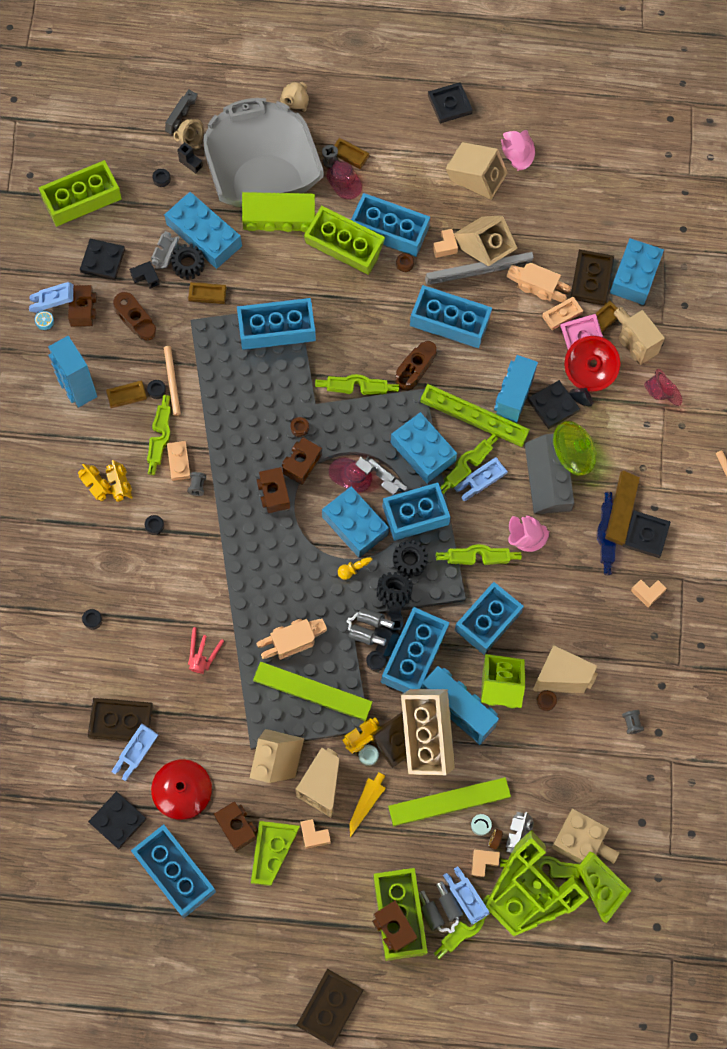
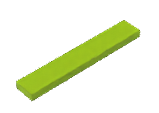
(474, 415)
(312, 691)
(449, 801)

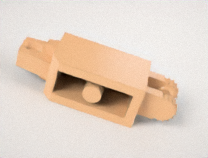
(539, 282)
(293, 638)

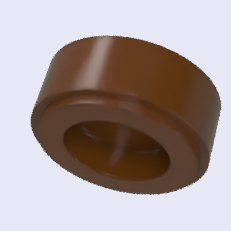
(405, 262)
(299, 427)
(546, 700)
(495, 839)

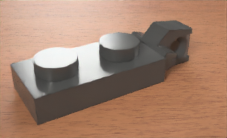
(179, 111)

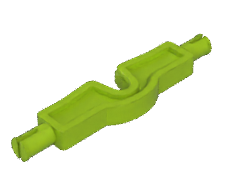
(367, 385)
(157, 444)
(461, 468)
(468, 555)
(557, 868)
(461, 932)

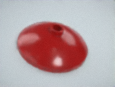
(579, 359)
(186, 802)

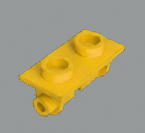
(117, 473)
(100, 486)
(355, 741)

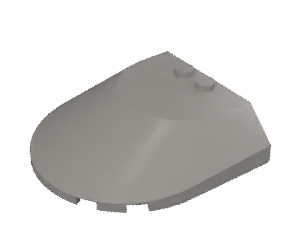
(260, 151)

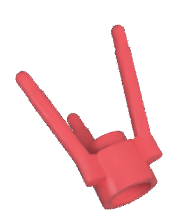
(198, 663)

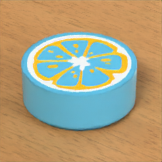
(44, 320)

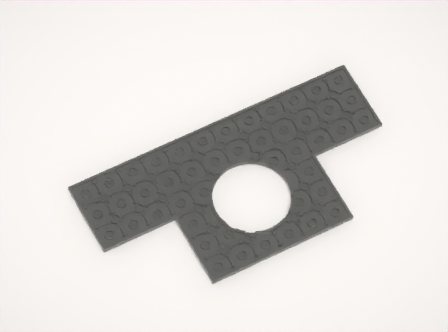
(267, 559)

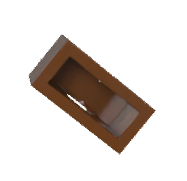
(78, 315)
(301, 470)
(273, 480)
(242, 836)
(393, 914)

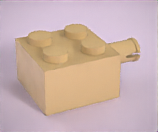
(639, 335)
(580, 836)

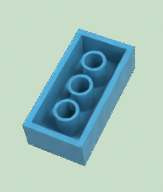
(400, 226)
(203, 229)
(450, 316)
(276, 323)
(72, 372)
(415, 651)
(465, 709)
(173, 871)

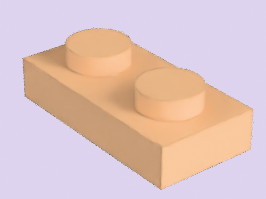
(562, 313)
(178, 460)

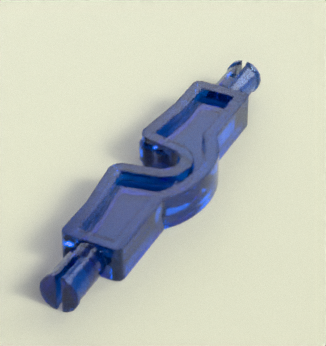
(607, 549)

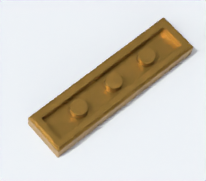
(622, 508)

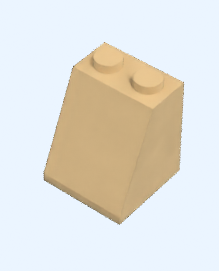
(477, 169)
(486, 239)
(565, 673)
(276, 757)
(320, 782)

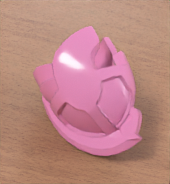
(518, 149)
(528, 535)

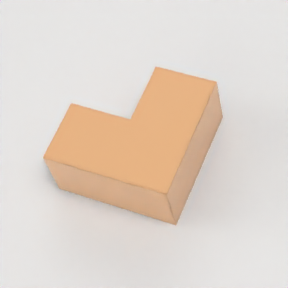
(447, 246)
(646, 594)
(313, 838)
(481, 860)

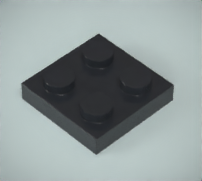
(450, 102)
(102, 259)
(553, 404)
(647, 534)
(117, 820)

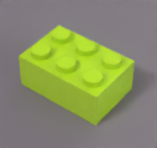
(503, 681)

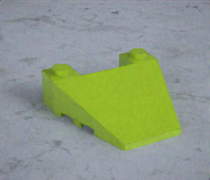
(527, 895)

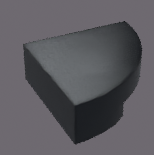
(582, 396)

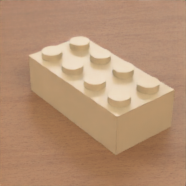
(428, 731)

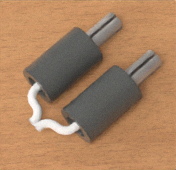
(366, 635)
(432, 913)

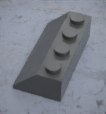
(548, 477)

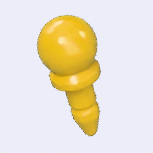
(346, 571)

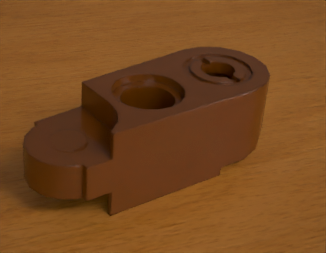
(143, 326)
(425, 355)

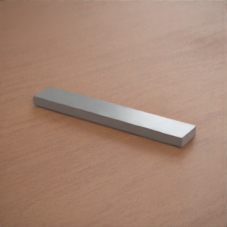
(477, 269)

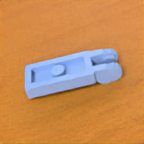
(51, 297)
(482, 478)
(136, 750)
(467, 897)

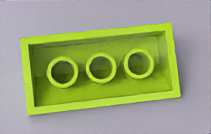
(277, 211)
(344, 240)

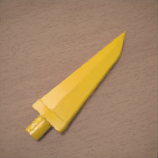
(369, 796)

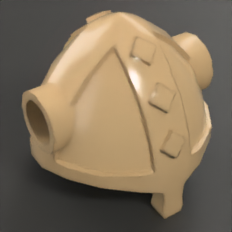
(297, 94)
(188, 134)

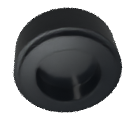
(161, 177)
(156, 389)
(154, 524)
(92, 619)
(375, 661)

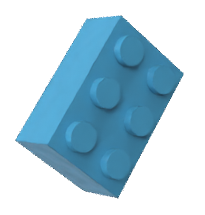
(636, 271)
(515, 388)
(423, 447)
(416, 511)
(355, 522)
(489, 618)

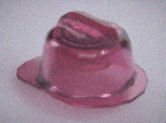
(344, 180)
(662, 388)
(347, 474)

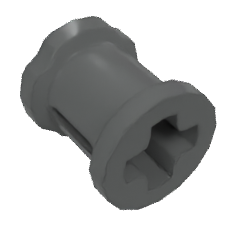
(330, 155)
(197, 483)
(628, 718)

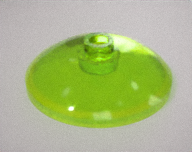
(574, 448)

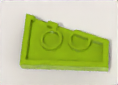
(271, 849)
(603, 886)

